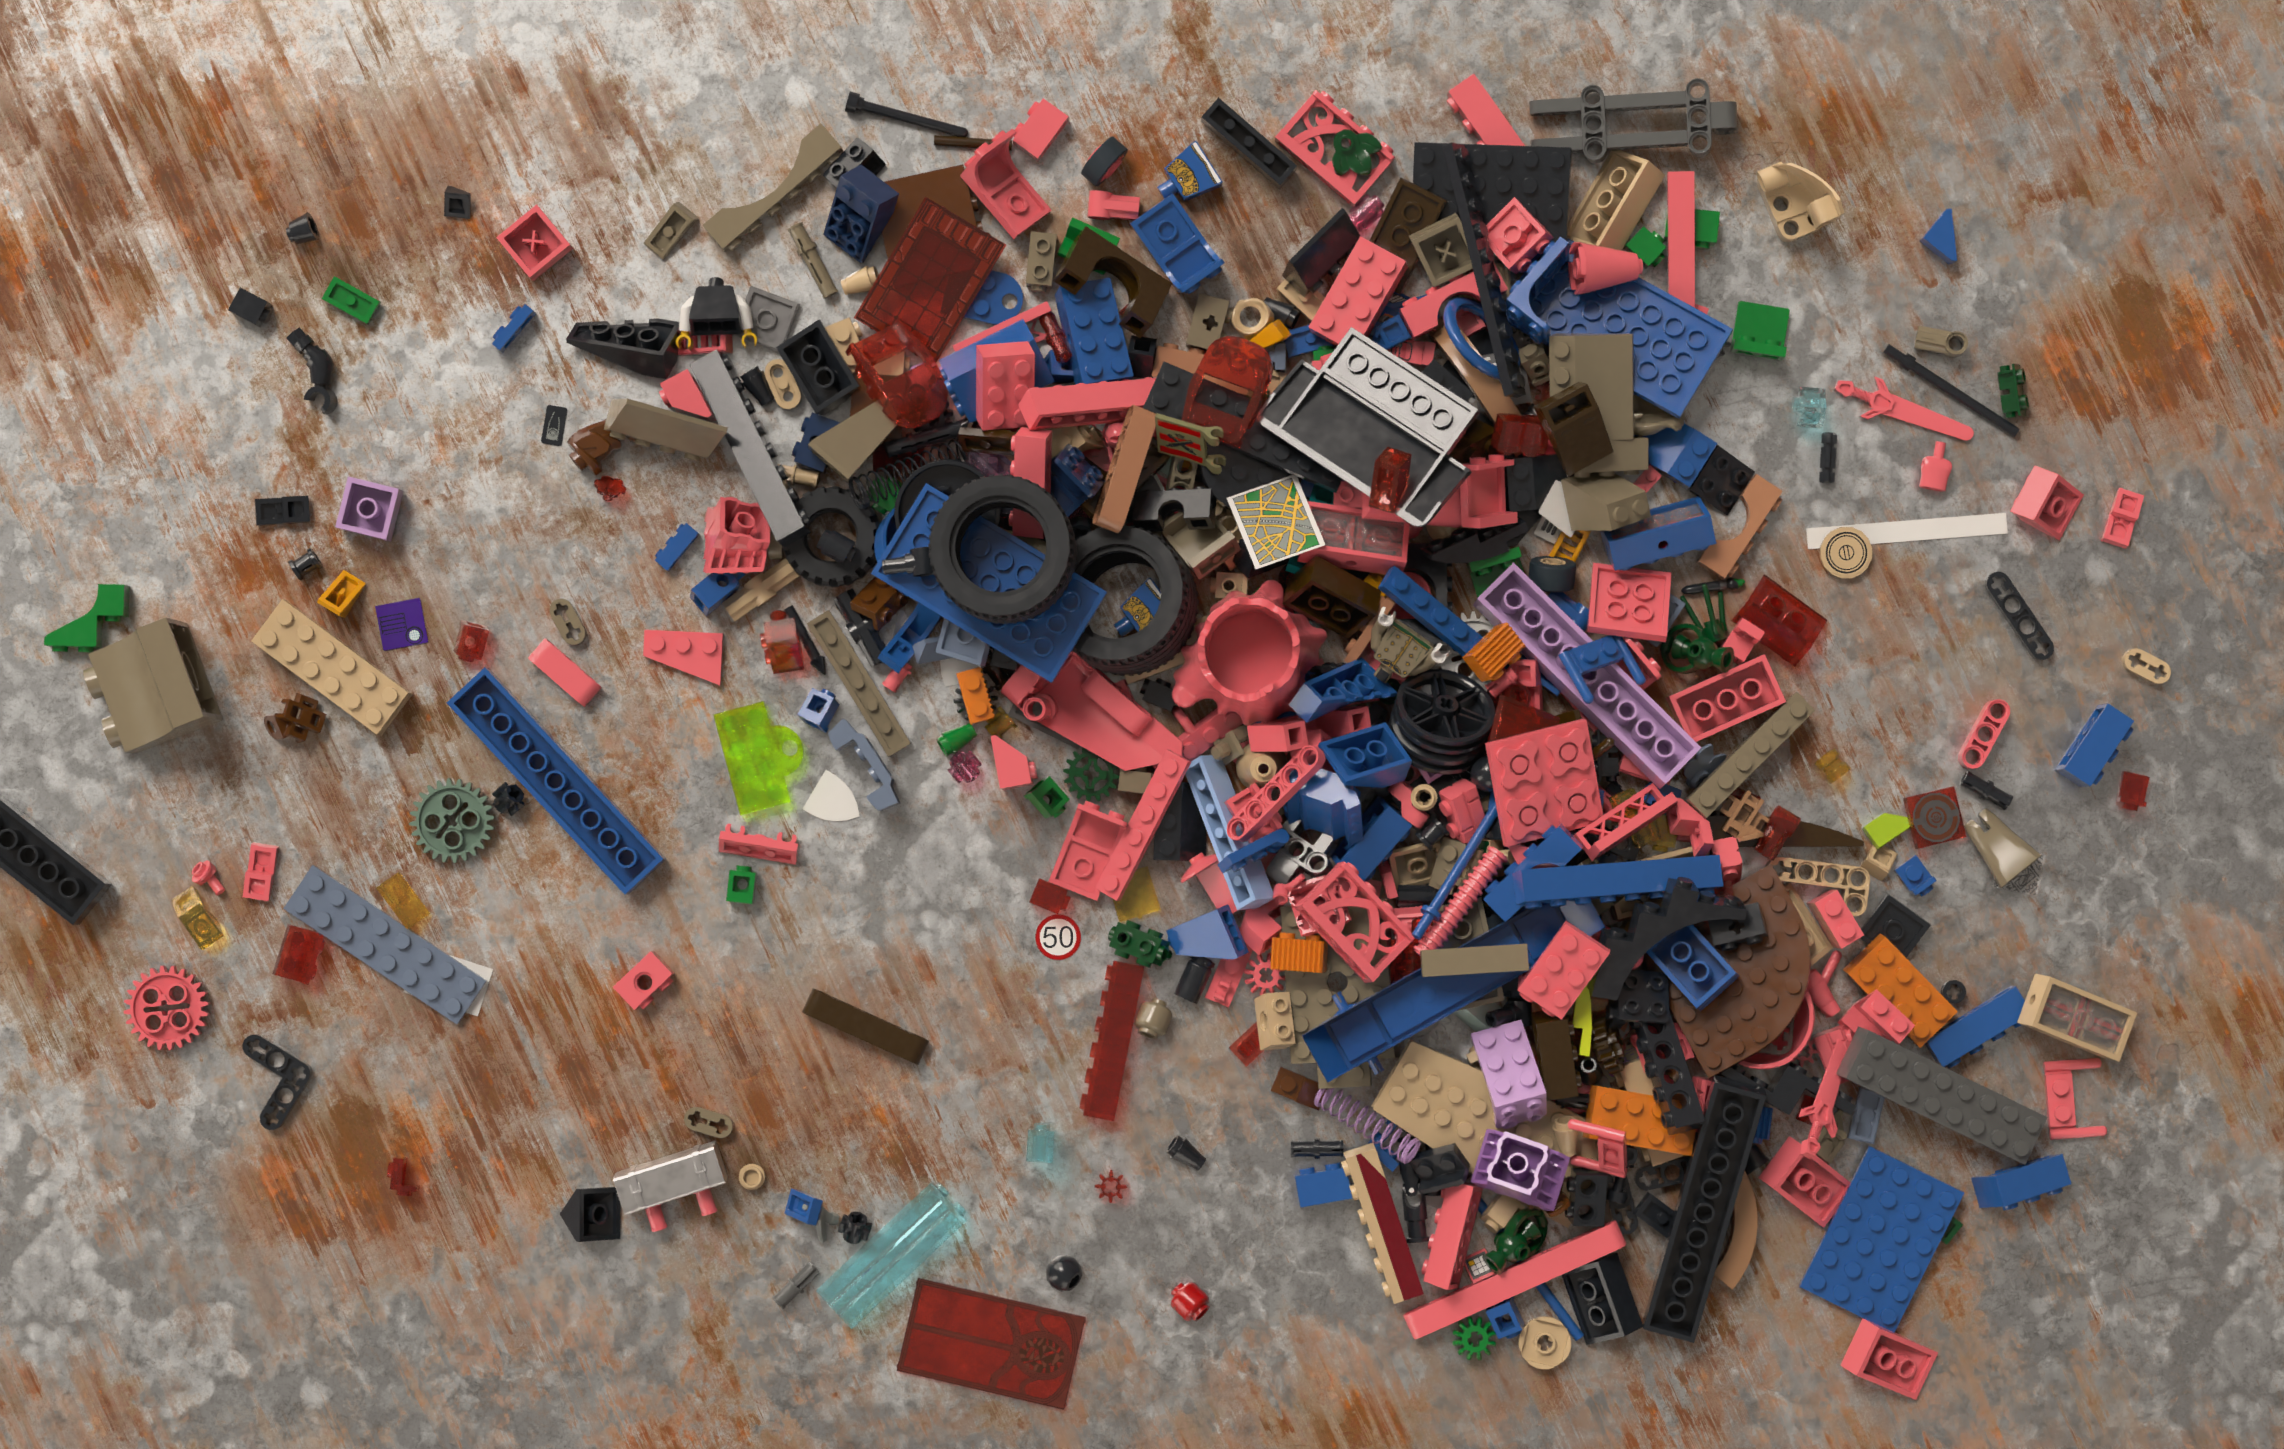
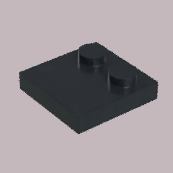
(1896, 923)

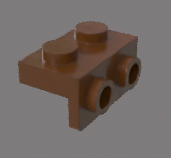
(878, 602)

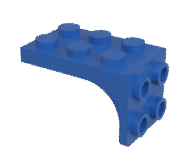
(1177, 245)
(1525, 292)

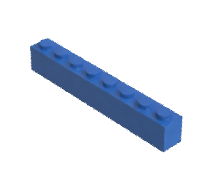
(1612, 880)

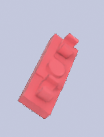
(758, 846)
(1227, 978)

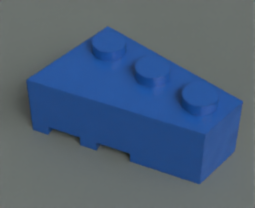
(2022, 1182)

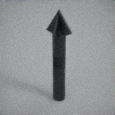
(817, 660)

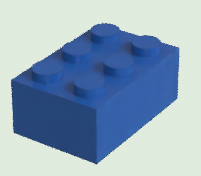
(2095, 746)
(1382, 830)
(1693, 965)

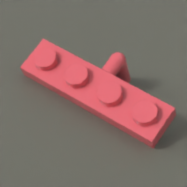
(1201, 736)

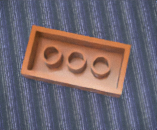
(1892, 974)
(1638, 1117)

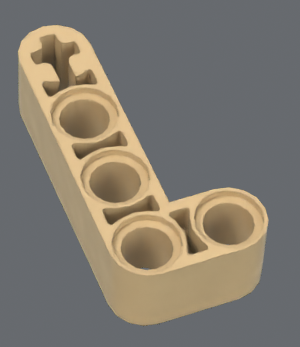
(1817, 878)

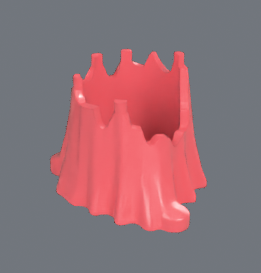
(1249, 656)

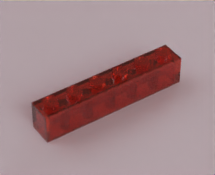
(1113, 1040)

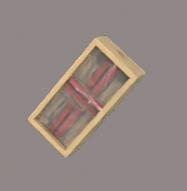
(2077, 1017)

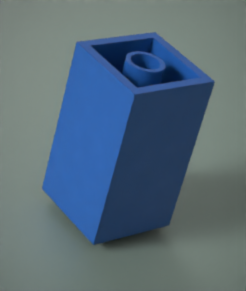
(960, 367)

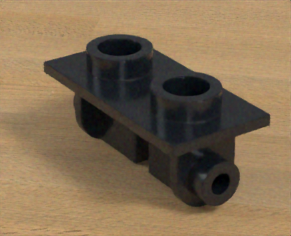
(1605, 766)

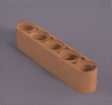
(1125, 469)

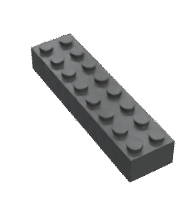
(1941, 1095)

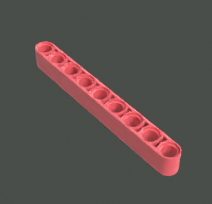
(1514, 1279)

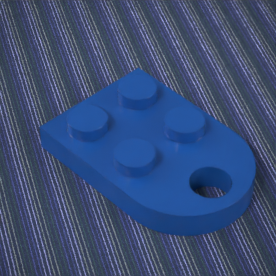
(988, 305)

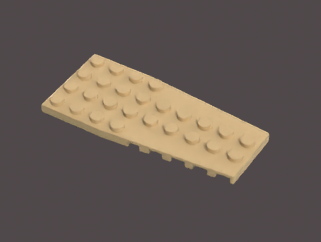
(1450, 1104)

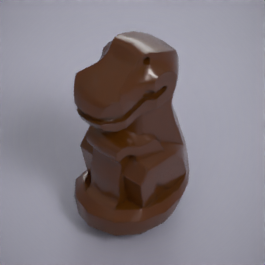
(592, 446)

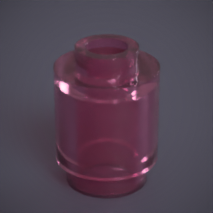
(1366, 212)

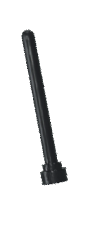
(857, 104)

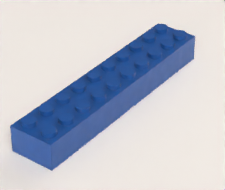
(556, 780)

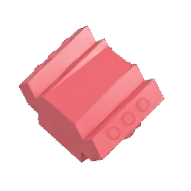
(735, 537)

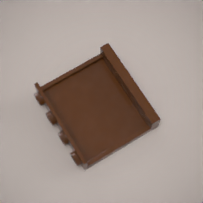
(941, 186)

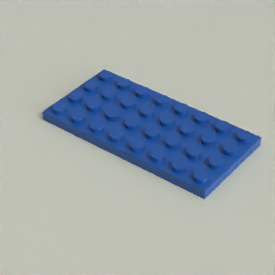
(1670, 338)
(997, 564)

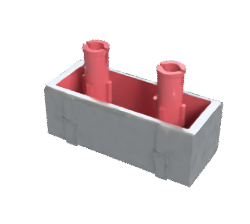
(671, 1178)

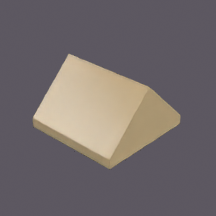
(1413, 864)

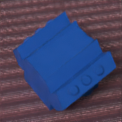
(1327, 806)

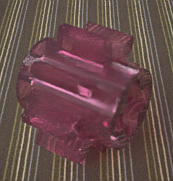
(964, 767)

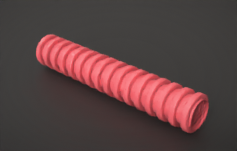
(1462, 900)

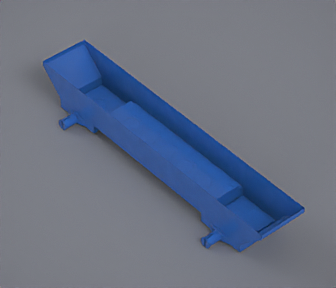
(1415, 1002)

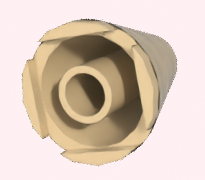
(1248, 765)

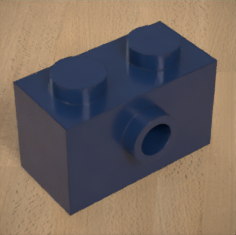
(812, 428)

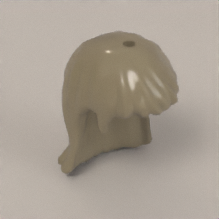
(1651, 419)

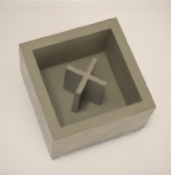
(1442, 249)

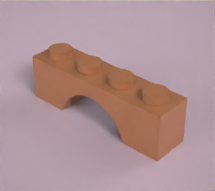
(1758, 500)

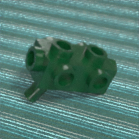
(1147, 947)

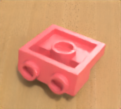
(1517, 236)

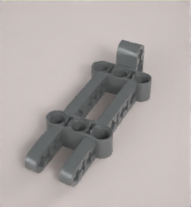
(1720, 119)
(1286, 866)

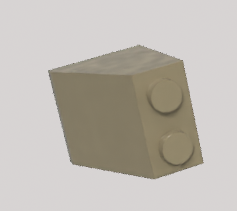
(1603, 502)

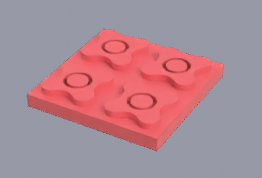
(1544, 781)

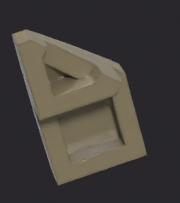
(1831, 1146)

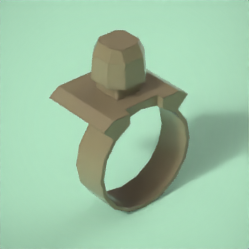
(1229, 747)

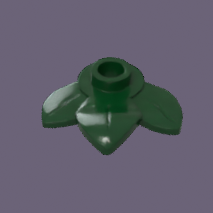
(1357, 155)

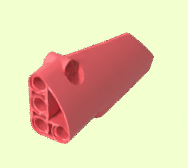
(1093, 714)

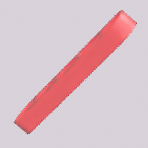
(1287, 791)

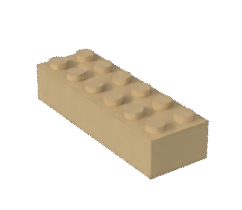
(332, 667)

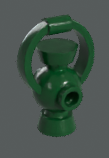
(1701, 652)
(1513, 1244)

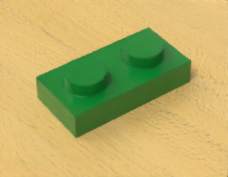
(351, 300)

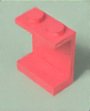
(1878, 1016)

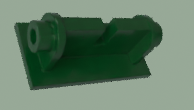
(2014, 381)

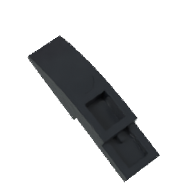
(1467, 546)

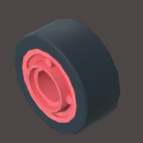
(1104, 161)

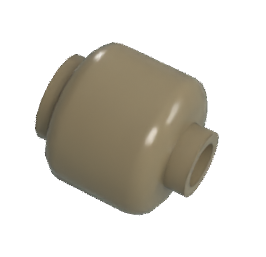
(1153, 1018)

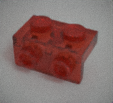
(299, 954)

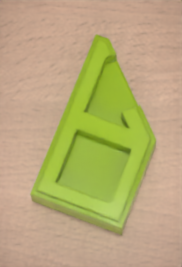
(1885, 829)

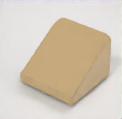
(1879, 862)

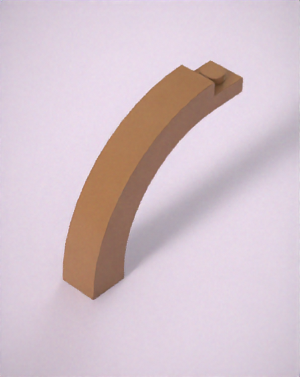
(1485, 389)
(1742, 1236)

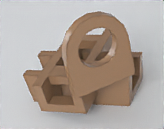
(1738, 814)

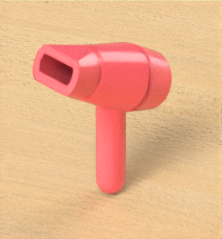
(1819, 989)

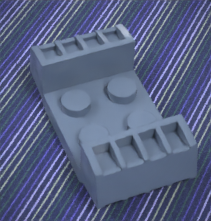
(842, 736)

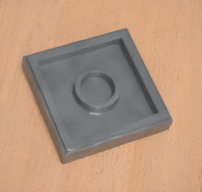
(770, 316)

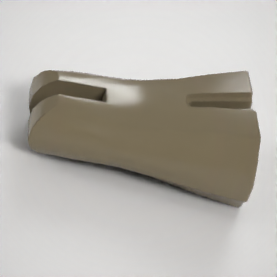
(2001, 848)

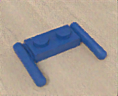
(1596, 656)

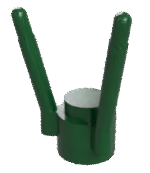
(1714, 628)

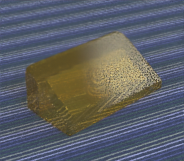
(403, 900)

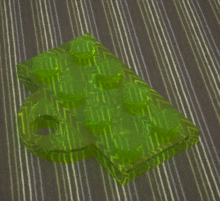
(757, 756)

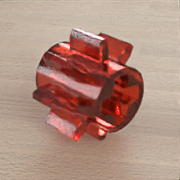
(1111, 1178)

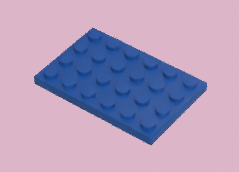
(1881, 1239)

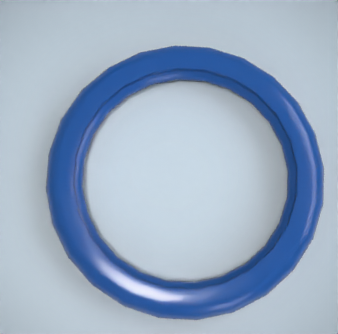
(1459, 341)

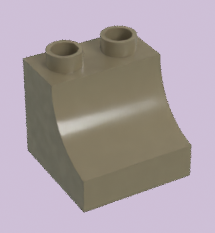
(152, 686)

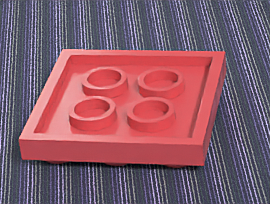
(1629, 602)

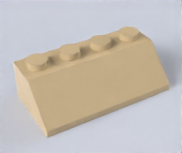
(1615, 201)

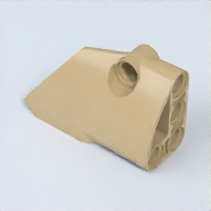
(1803, 195)

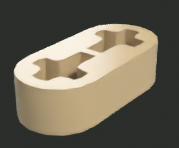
(2144, 672)

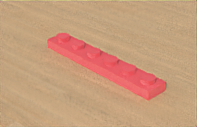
(1143, 825)

